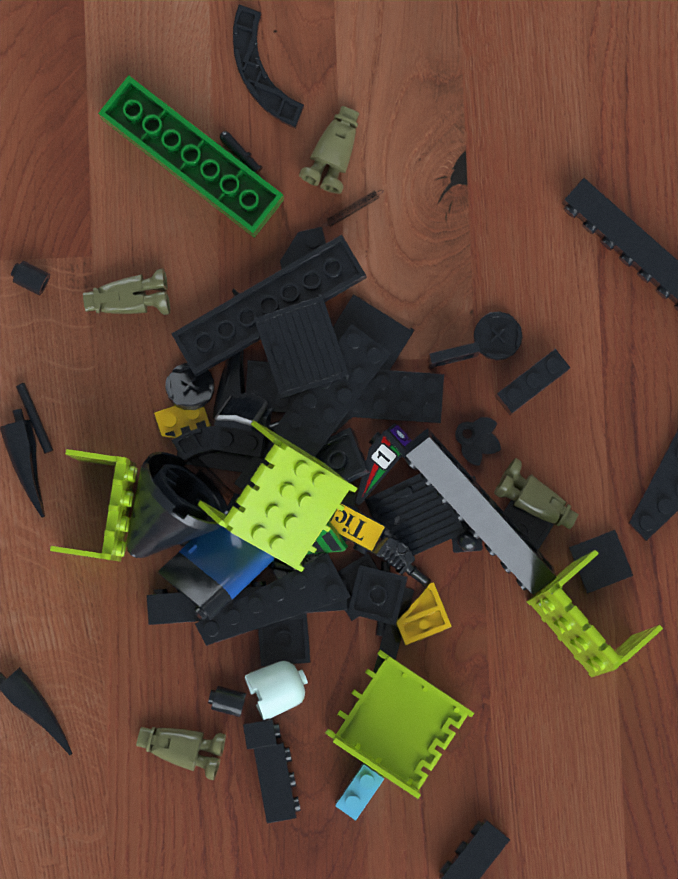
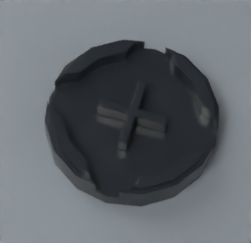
(498, 335)
(187, 390)

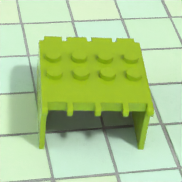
(120, 503)
(287, 504)
(574, 628)
(399, 724)

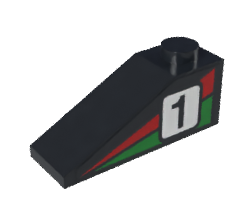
(380, 461)

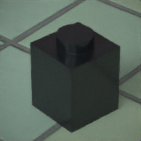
(261, 733)

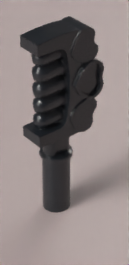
(401, 558)

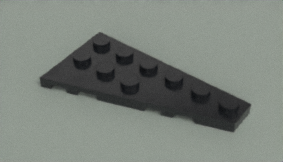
(660, 497)

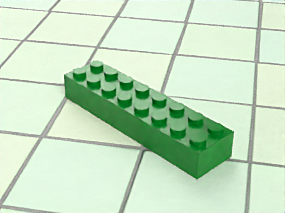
(191, 156)

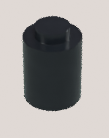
(30, 277)
(227, 701)

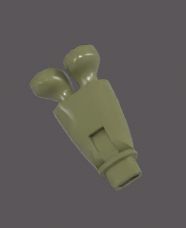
(333, 149)
(129, 295)
(534, 497)
(182, 747)

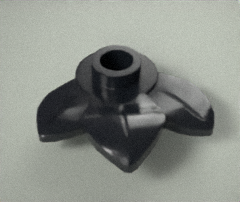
(481, 441)

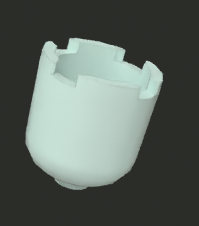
(277, 688)

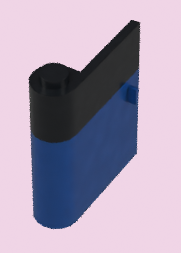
(214, 570)

